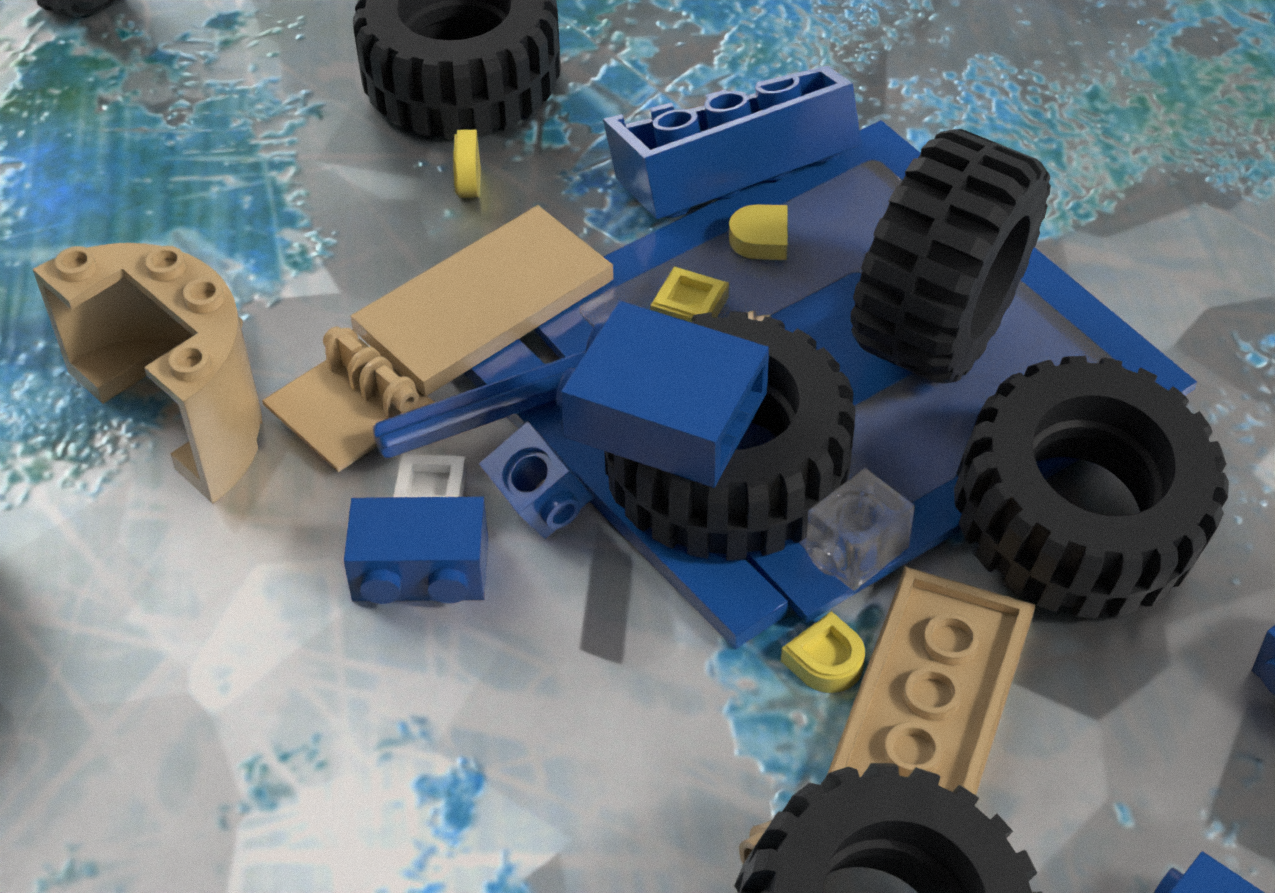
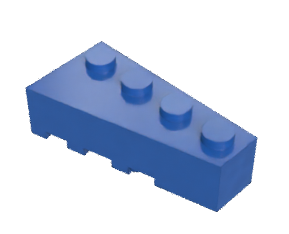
(733, 140)

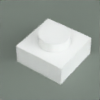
(431, 476)

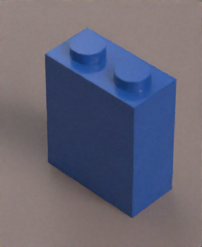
(664, 392)

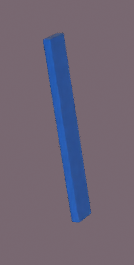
(723, 591)

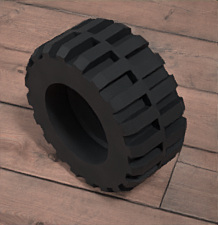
(457, 61)
(949, 255)
(1124, 427)
(766, 487)
(889, 825)

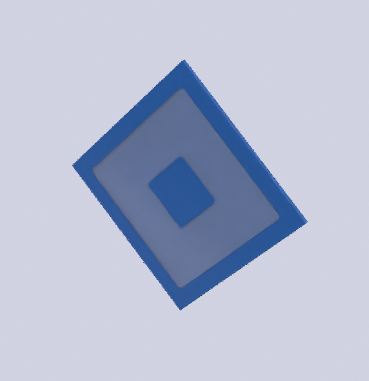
(904, 424)

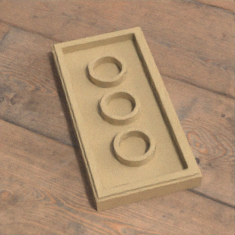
(481, 299)
(936, 681)

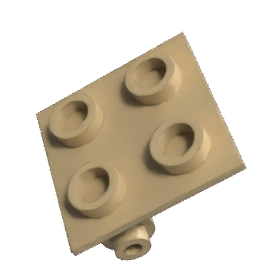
(344, 399)

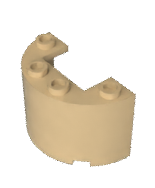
(167, 318)

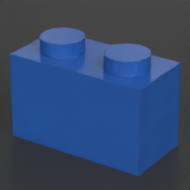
(416, 549)

